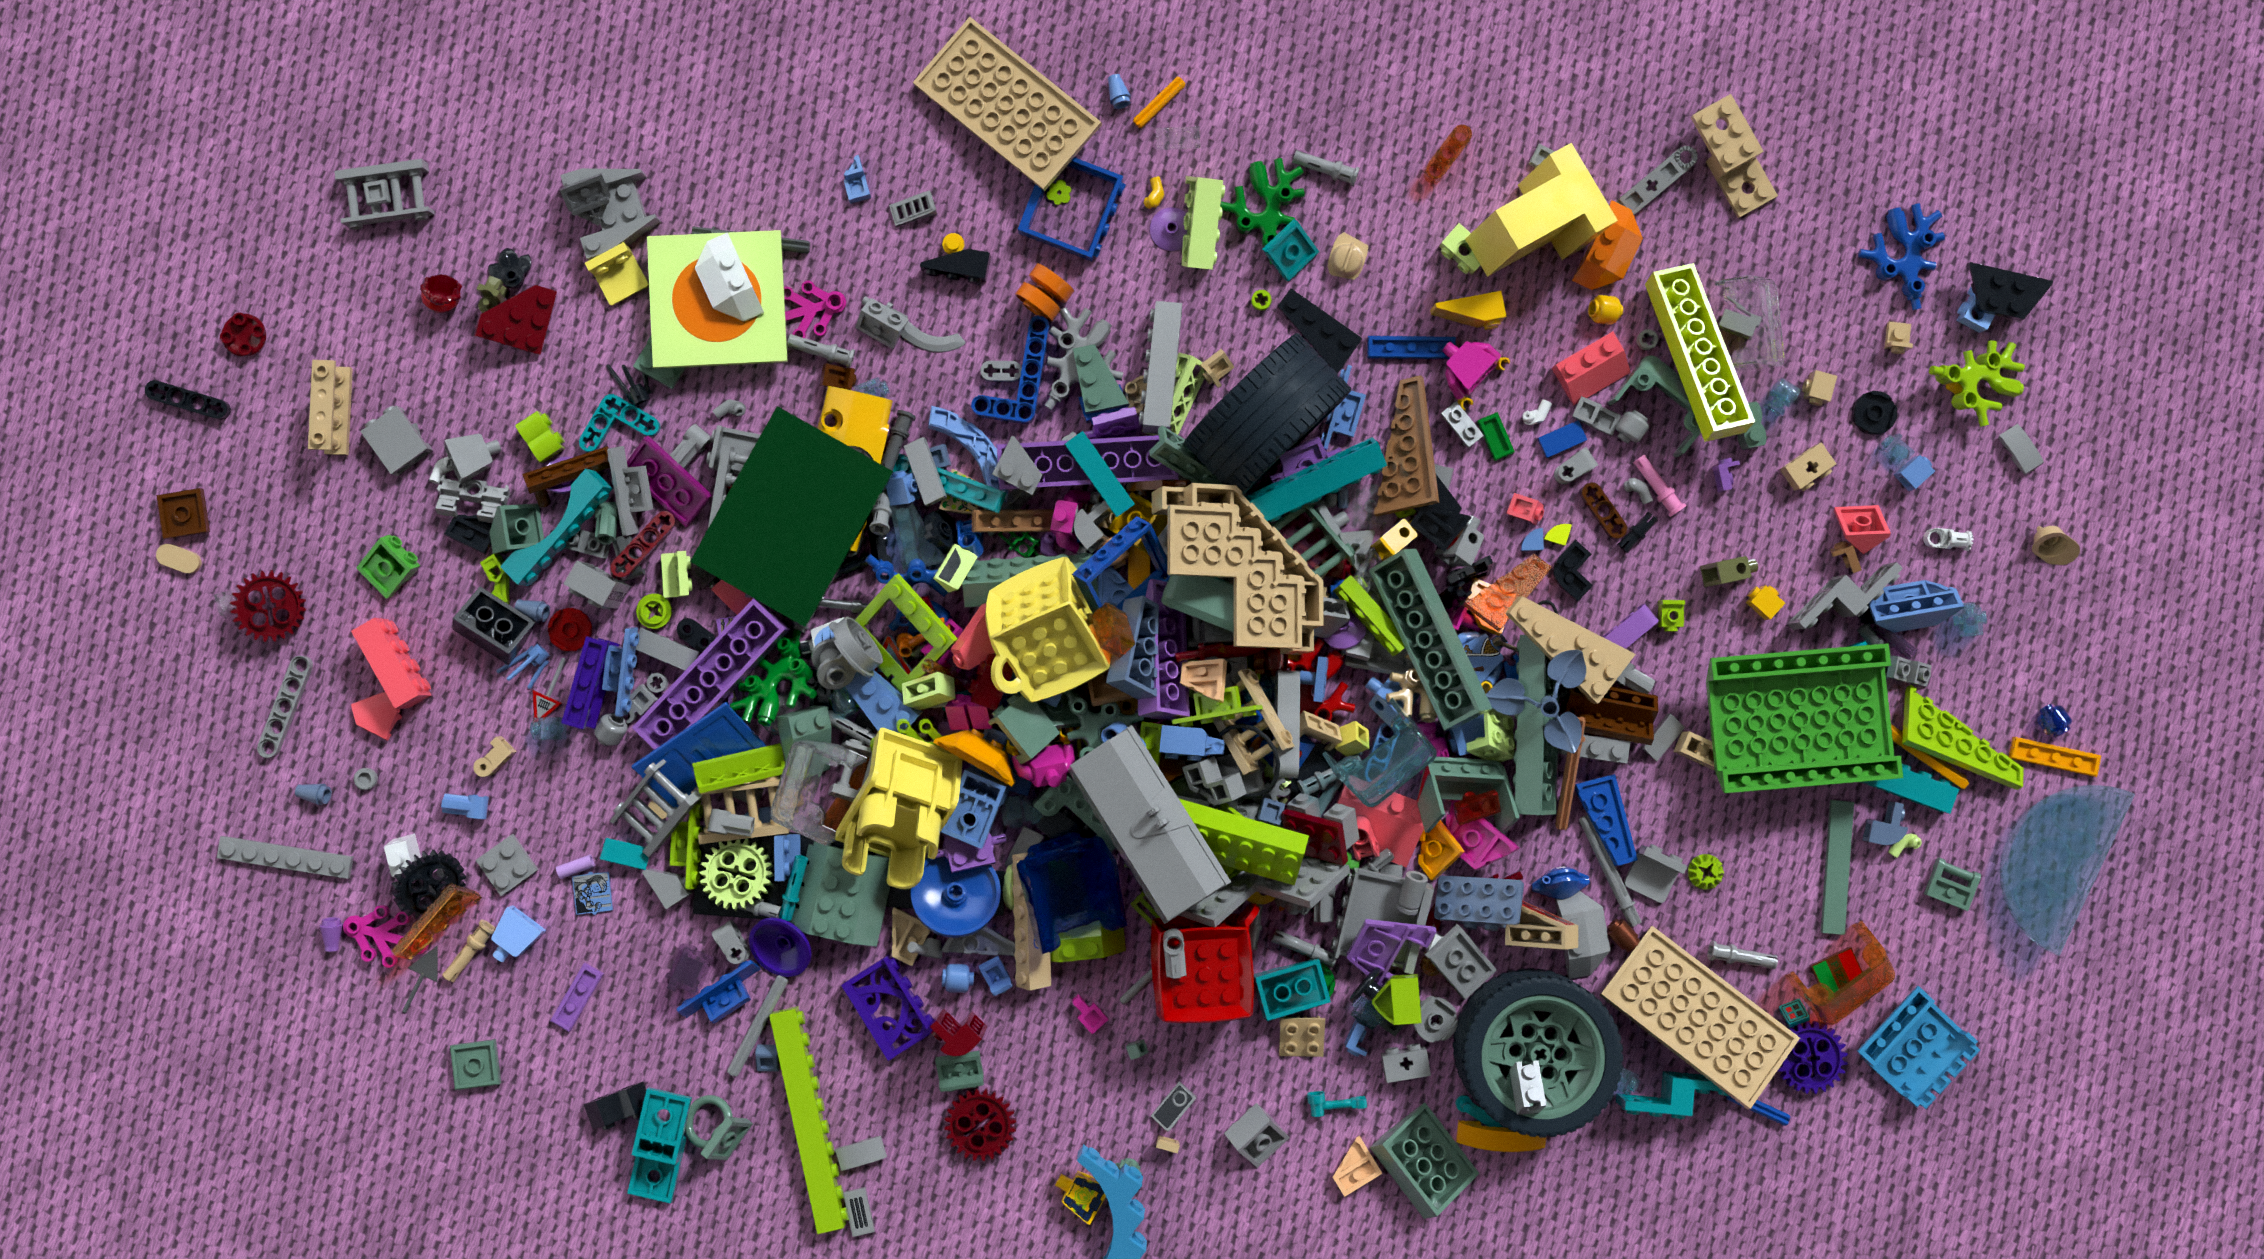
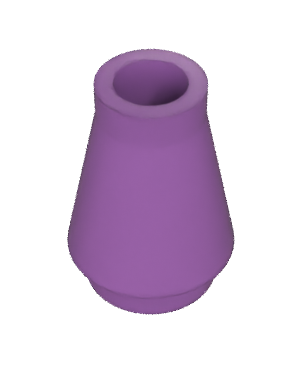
(331, 933)

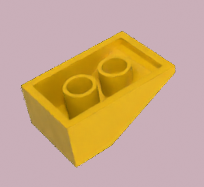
(1476, 311)

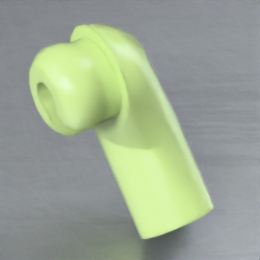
(1908, 841)

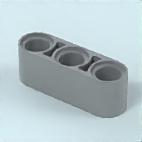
(665, 649)

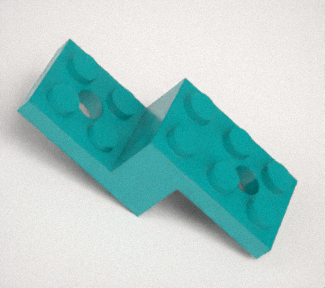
(1675, 1098)
(659, 1145)

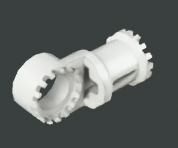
(1949, 539)

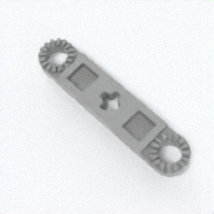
(1663, 175)

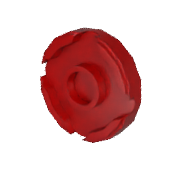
(575, 626)

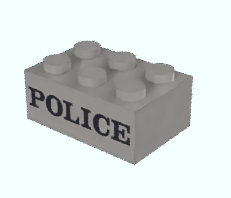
(596, 585)

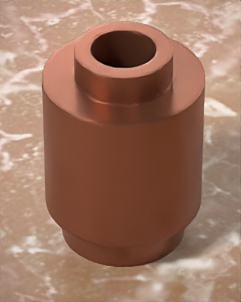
(1623, 935)

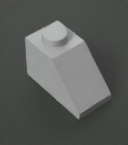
(667, 886)

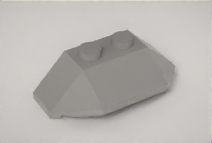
(1592, 934)

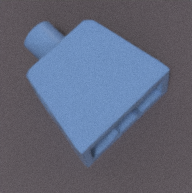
(1379, 703)

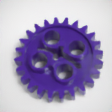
(1830, 1053)

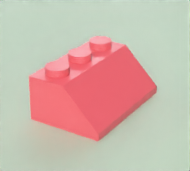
(1592, 368)

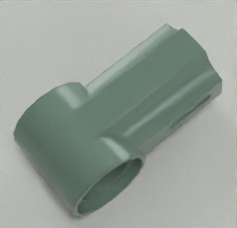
(606, 522)

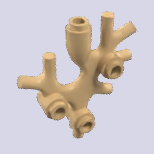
(1412, 684)

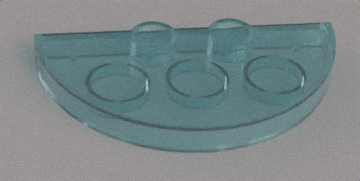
(2056, 858)

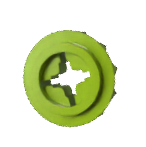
(644, 613)
(1695, 874)

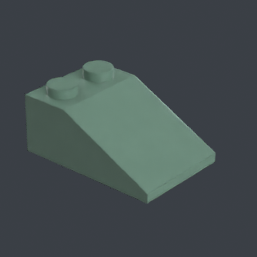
(804, 724)

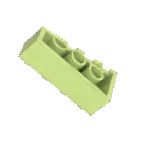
(1202, 222)

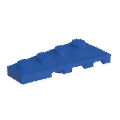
(1606, 811)

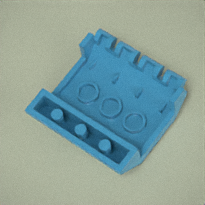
(1918, 1049)

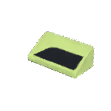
(955, 568)

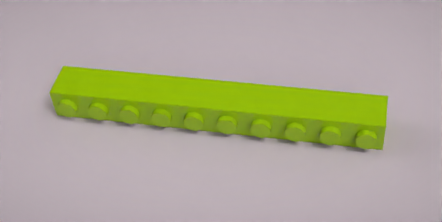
(808, 1119)

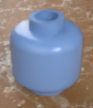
(957, 978)

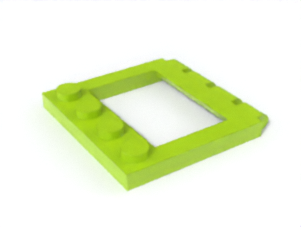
(920, 616)

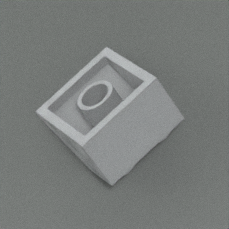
(1256, 1135)

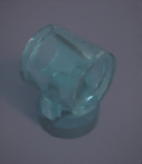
(1783, 394)

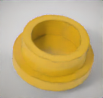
(953, 243)

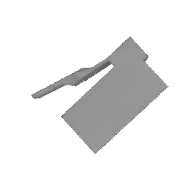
(1739, 324)

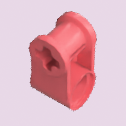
(1367, 843)

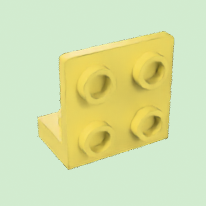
(617, 273)

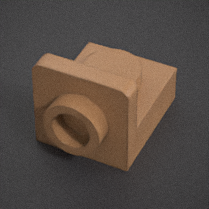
(1850, 558)

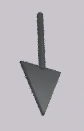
(427, 967)

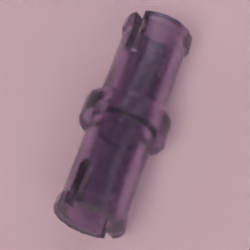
(1897, 641)

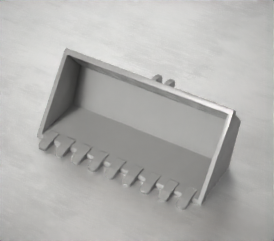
(1148, 824)

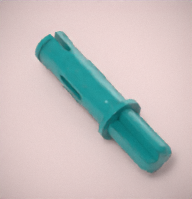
(793, 888)

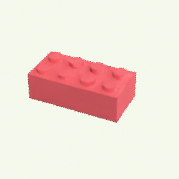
(392, 663)

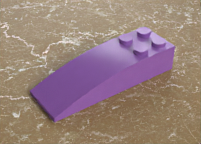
(1172, 696)

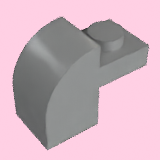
(1087, 526)

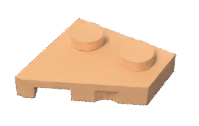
(1205, 677)

